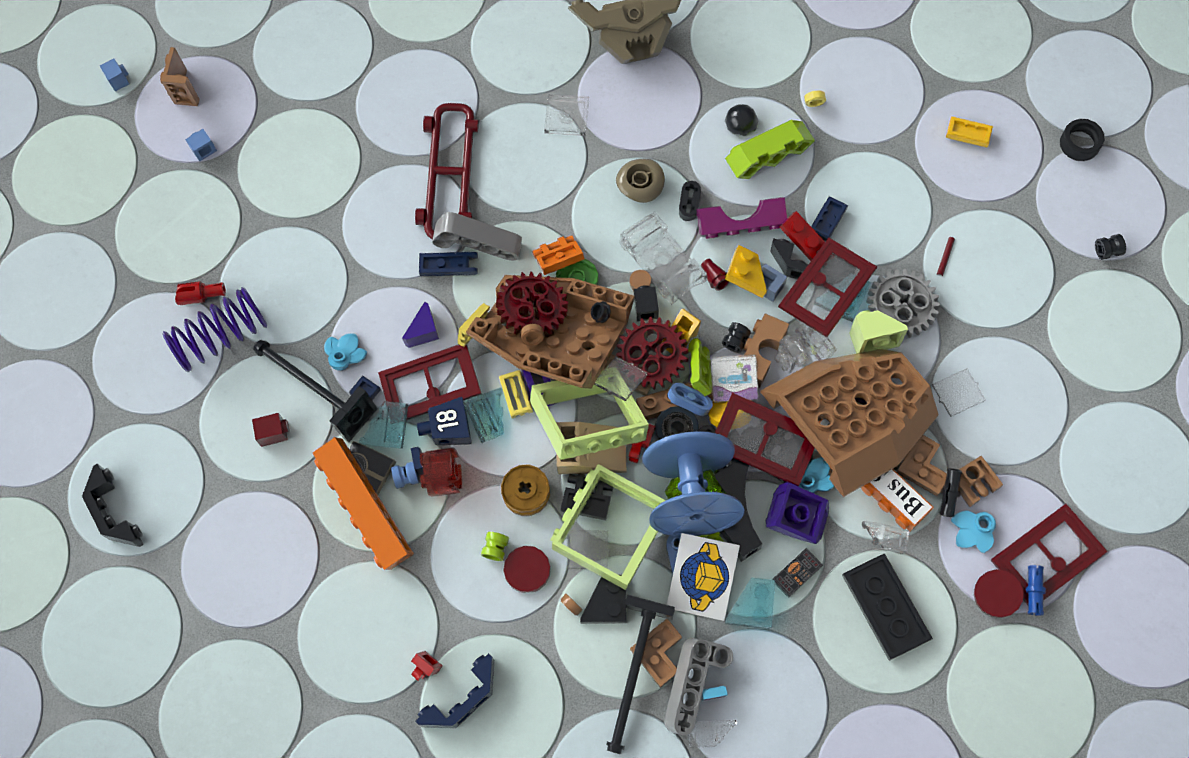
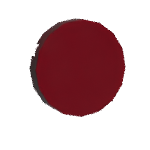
(527, 569)
(998, 593)

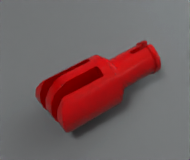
(198, 292)

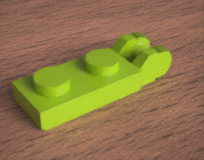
(700, 367)

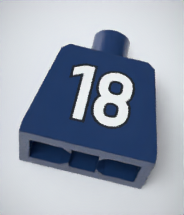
(447, 424)

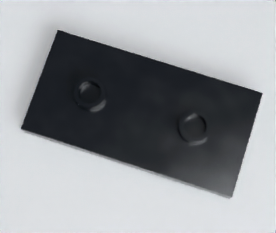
(887, 606)

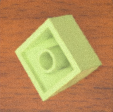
(876, 331)

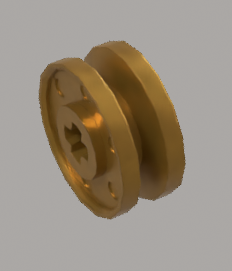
(530, 478)

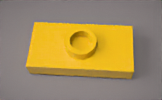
(969, 131)

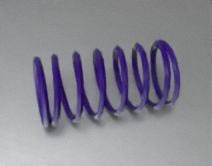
(173, 342)

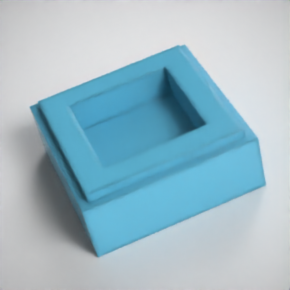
(713, 693)

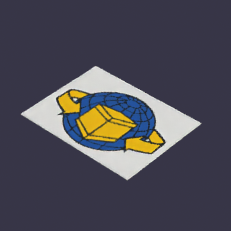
(703, 576)

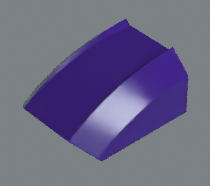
(798, 513)

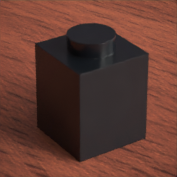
(646, 303)

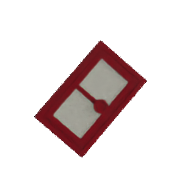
(827, 287)
(765, 439)
(1058, 544)

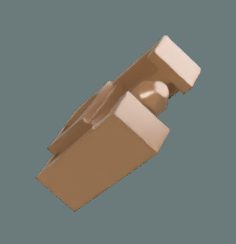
(981, 471)

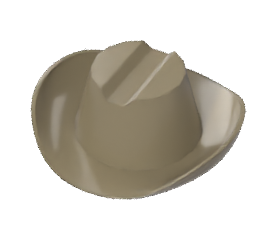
(641, 180)

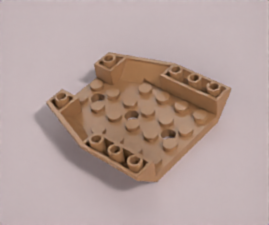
(563, 352)
(860, 438)

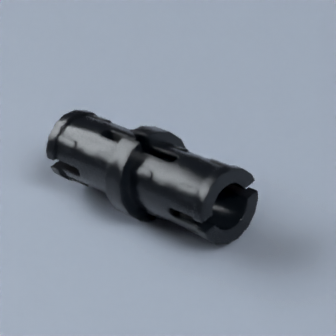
(950, 492)

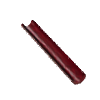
(945, 257)

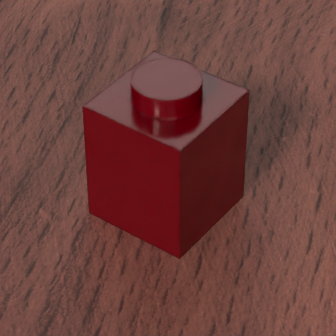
(270, 429)

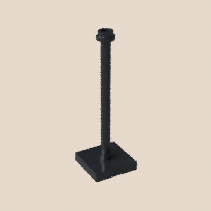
(351, 414)
(649, 611)

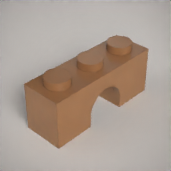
(767, 334)

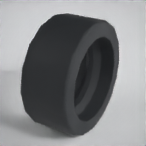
(1085, 126)

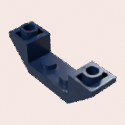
(433, 718)

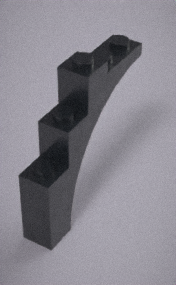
(732, 482)

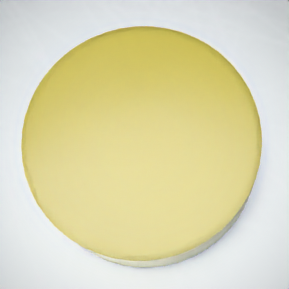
(815, 98)

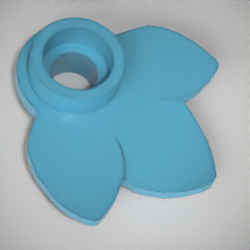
(344, 348)
(817, 474)
(972, 533)

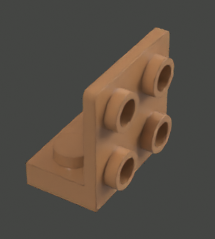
(176, 81)

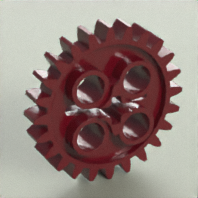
(550, 300)
(667, 365)

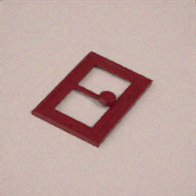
(435, 398)

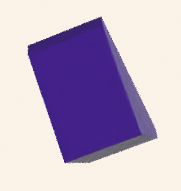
(421, 328)

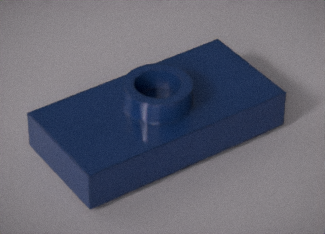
(829, 217)

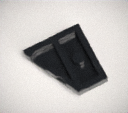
(605, 604)

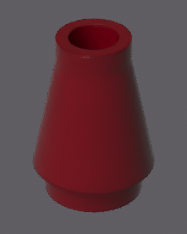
(715, 275)

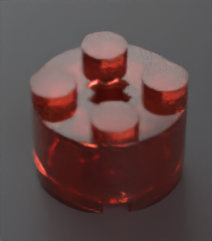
(441, 472)

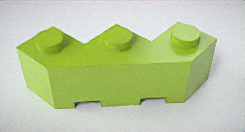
(769, 148)

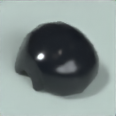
(741, 119)

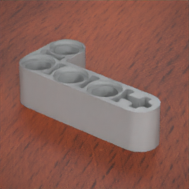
(477, 235)
(693, 686)

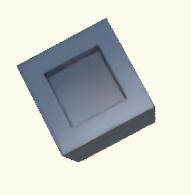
(774, 282)

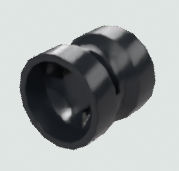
(1113, 246)
(735, 339)

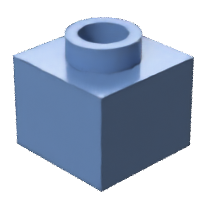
(115, 74)
(201, 145)

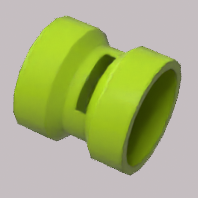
(495, 546)

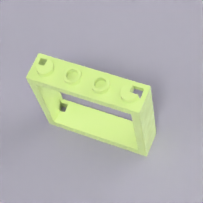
(558, 392)
(571, 515)

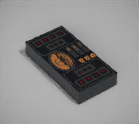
(797, 572)

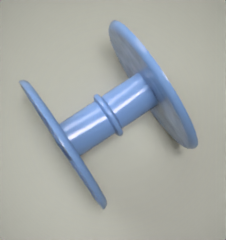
(695, 510)

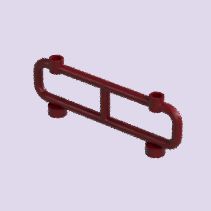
(432, 125)

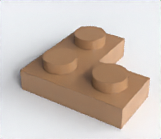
(918, 469)
(654, 656)

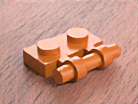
(558, 254)

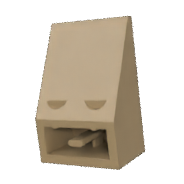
(612, 459)

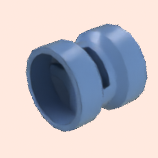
(400, 478)

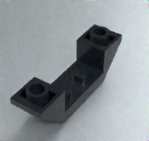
(782, 252)
(97, 485)

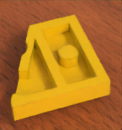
(746, 271)

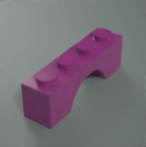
(768, 213)

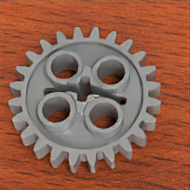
(904, 301)

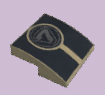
(373, 464)

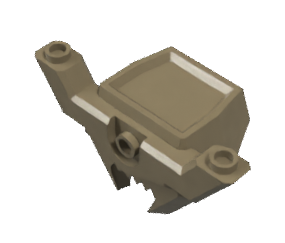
(629, 27)

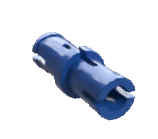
(1035, 590)

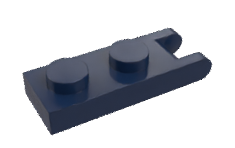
(446, 264)

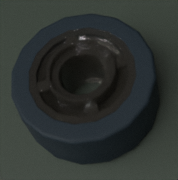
(673, 414)

